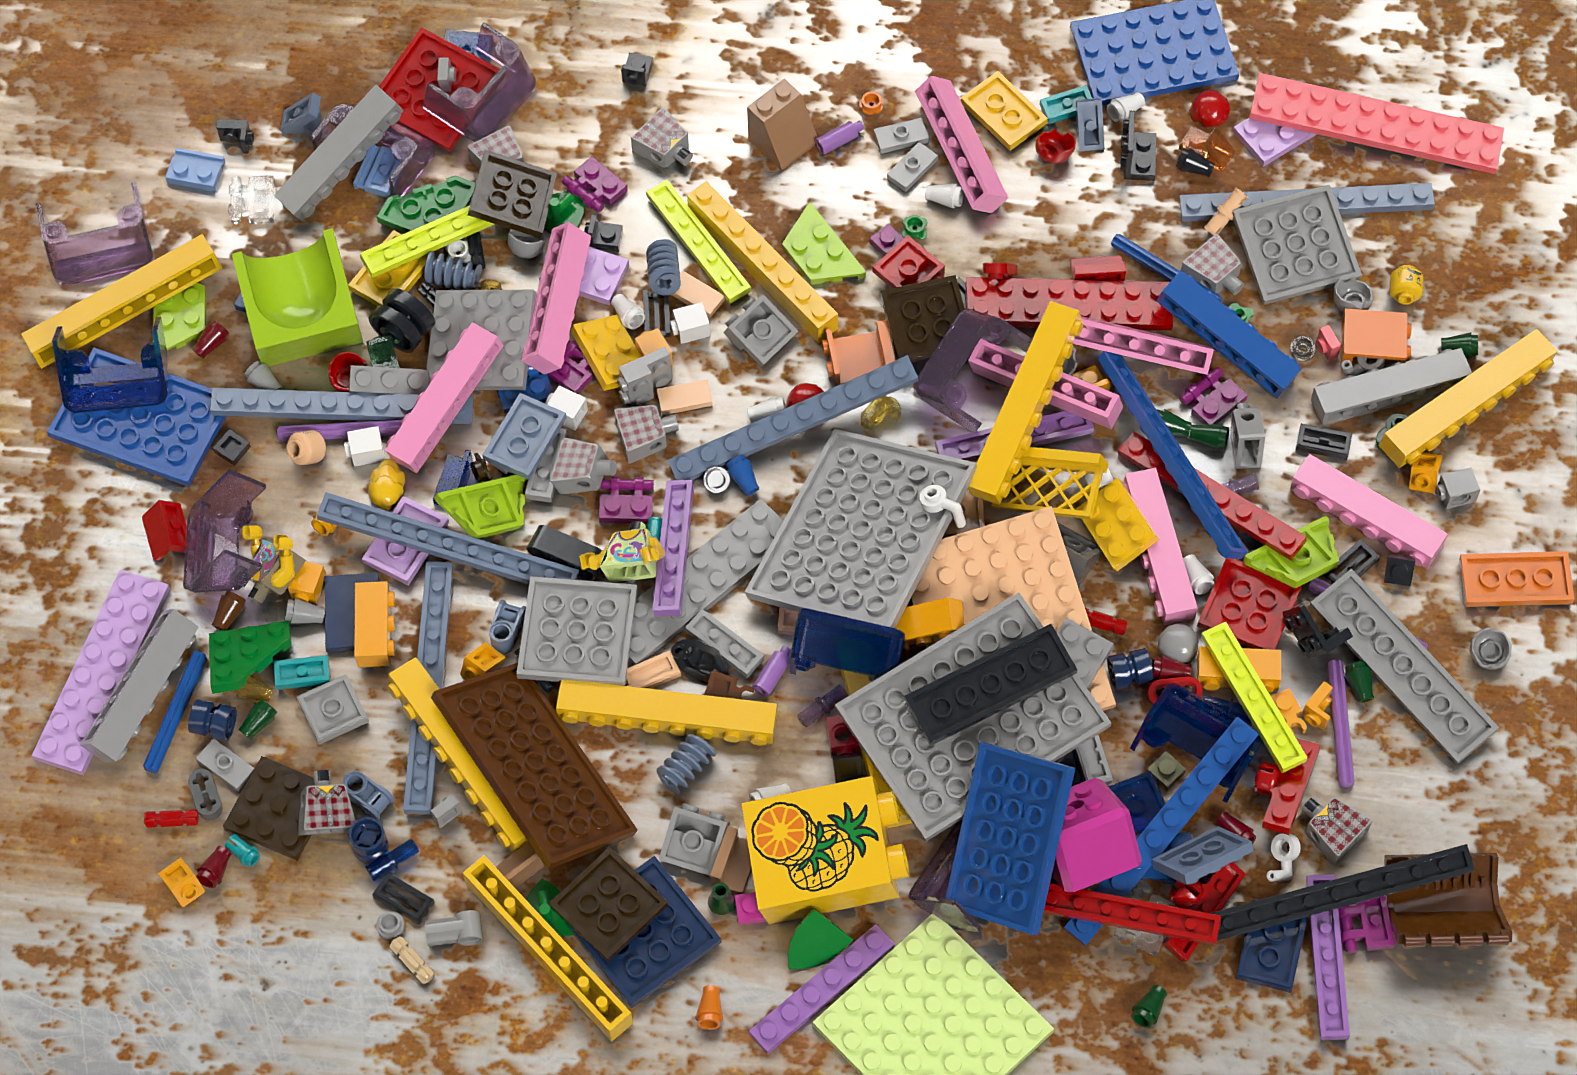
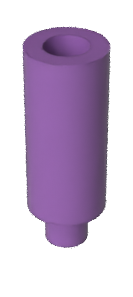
(838, 136)
(772, 671)

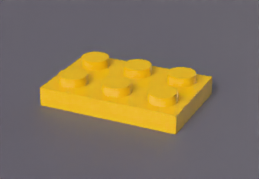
(1004, 110)
(400, 277)
(605, 348)
(1119, 525)

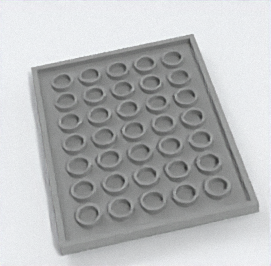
(859, 530)
(937, 778)

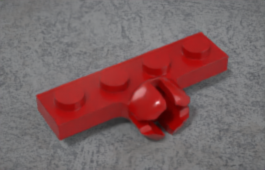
(1285, 789)
(1203, 897)

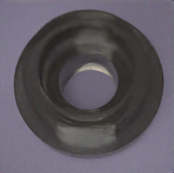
(1302, 342)

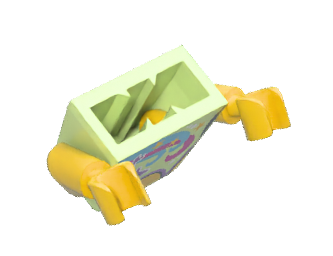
(627, 556)

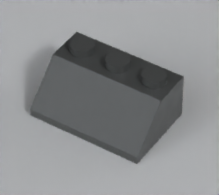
(1080, 551)

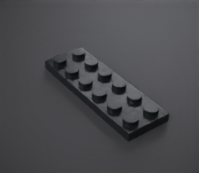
(990, 684)

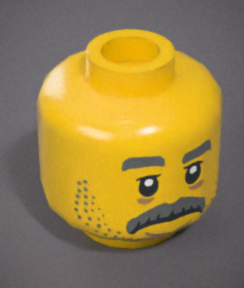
(1406, 284)

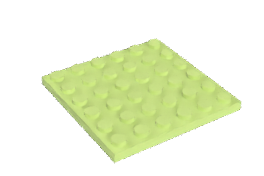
(933, 1012)

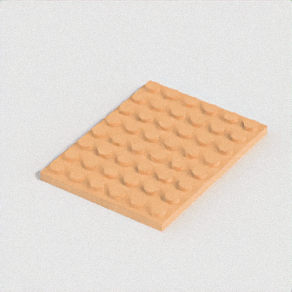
(1006, 559)

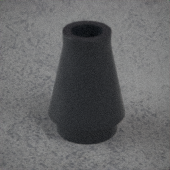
(1193, 162)

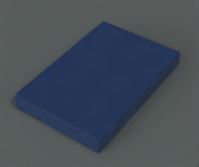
(341, 610)
(1272, 955)

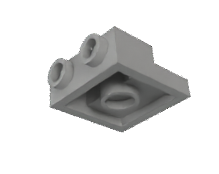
(759, 329)
(643, 375)
(693, 839)

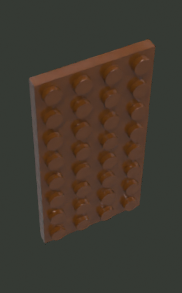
(534, 765)

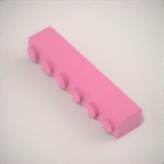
(961, 144)
(556, 298)
(1145, 345)
(1068, 393)
(443, 397)
(1368, 511)
(1164, 558)

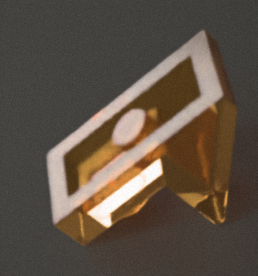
(1212, 146)

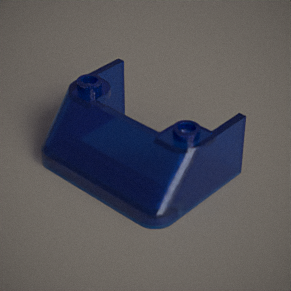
(112, 386)
(845, 644)
(1194, 727)

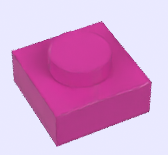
(748, 909)

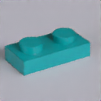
(1063, 104)
(302, 672)

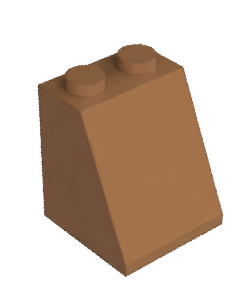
(781, 125)

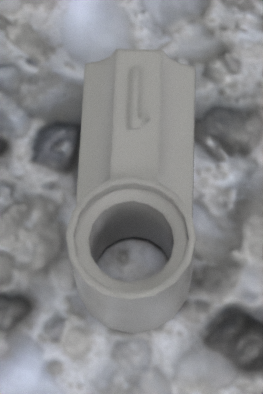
(461, 929)

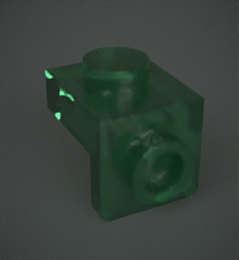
(382, 352)

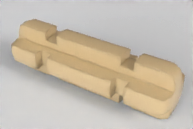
(412, 960)

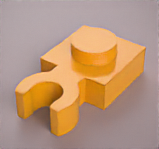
(1289, 709)

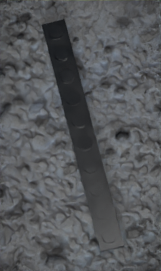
(1344, 891)

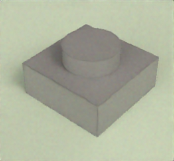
(446, 74)
(445, 810)

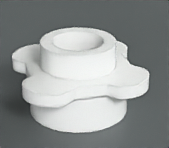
(459, 246)

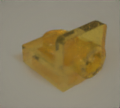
(877, 411)

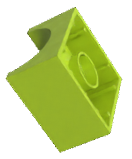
(298, 302)

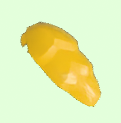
(386, 484)

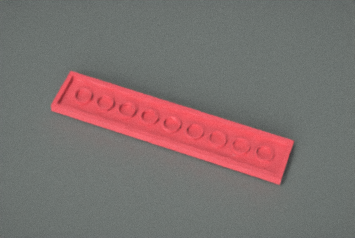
(1377, 123)

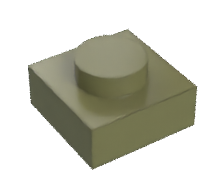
(1166, 770)

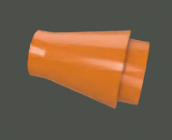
(709, 1010)

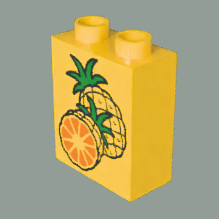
(824, 849)

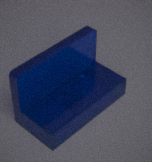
(454, 473)

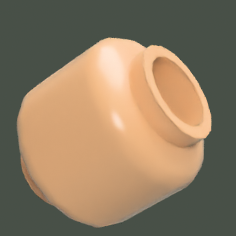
(306, 447)

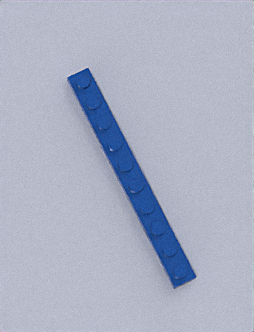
(1172, 455)
(1174, 816)

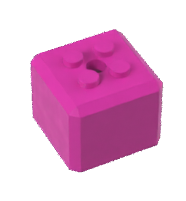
(1094, 838)

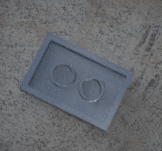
(524, 436)
(1202, 855)

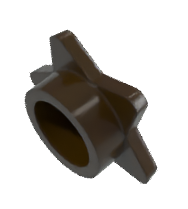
(479, 469)

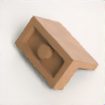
(732, 862)
(520, 865)

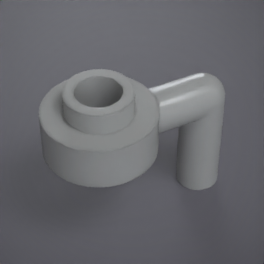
(1361, 366)

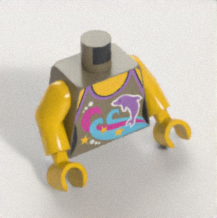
(277, 562)

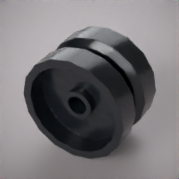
(403, 319)

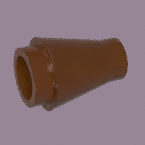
(228, 610)

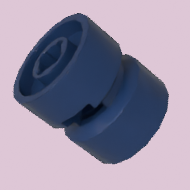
(1130, 669)
(207, 718)
(368, 839)

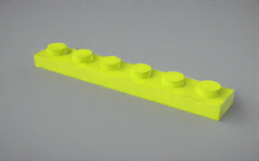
(421, 241)
(698, 241)
(1254, 697)

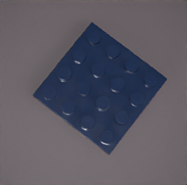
(661, 949)

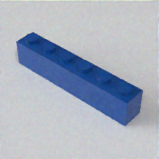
(1229, 334)

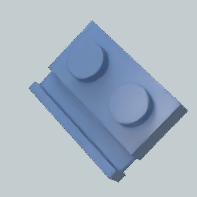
(195, 169)
(376, 170)

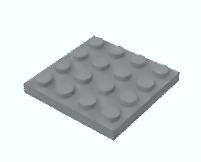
(1296, 244)
(497, 311)
(577, 631)

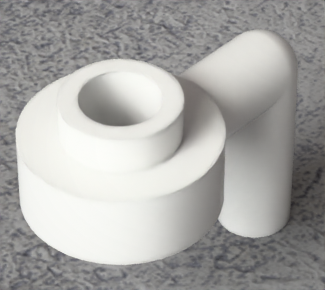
(934, 499)
(1281, 853)

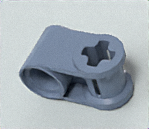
(507, 622)
(371, 797)

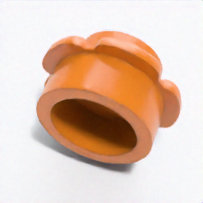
(871, 98)

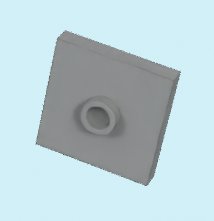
(332, 709)

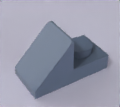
(302, 116)
(1089, 124)

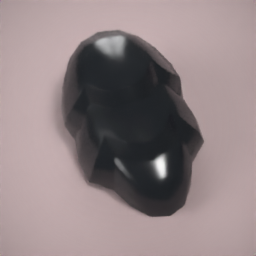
(698, 658)

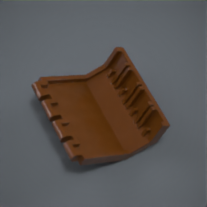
(1452, 909)

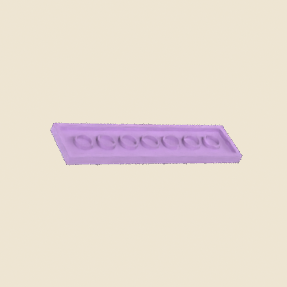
(106, 655)

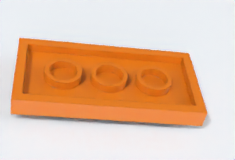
(1516, 579)

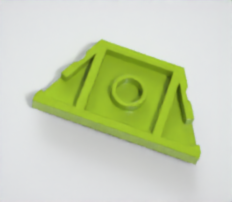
(819, 251)
(183, 316)
(486, 506)
(1311, 561)

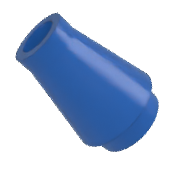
(742, 473)

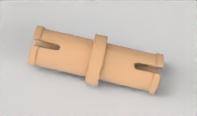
(1225, 211)

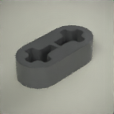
(211, 792)

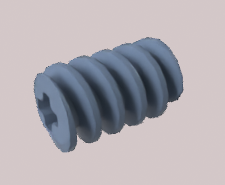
(663, 267)
(451, 275)
(684, 761)

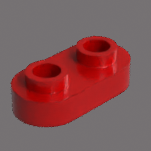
(999, 270)
(1181, 681)

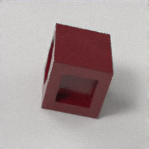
(835, 727)

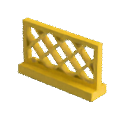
(1058, 461)

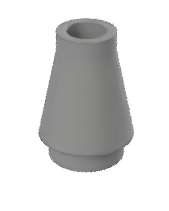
(262, 377)
(303, 612)

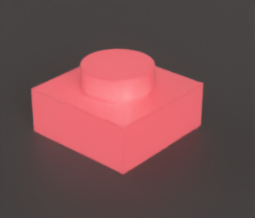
(1328, 343)

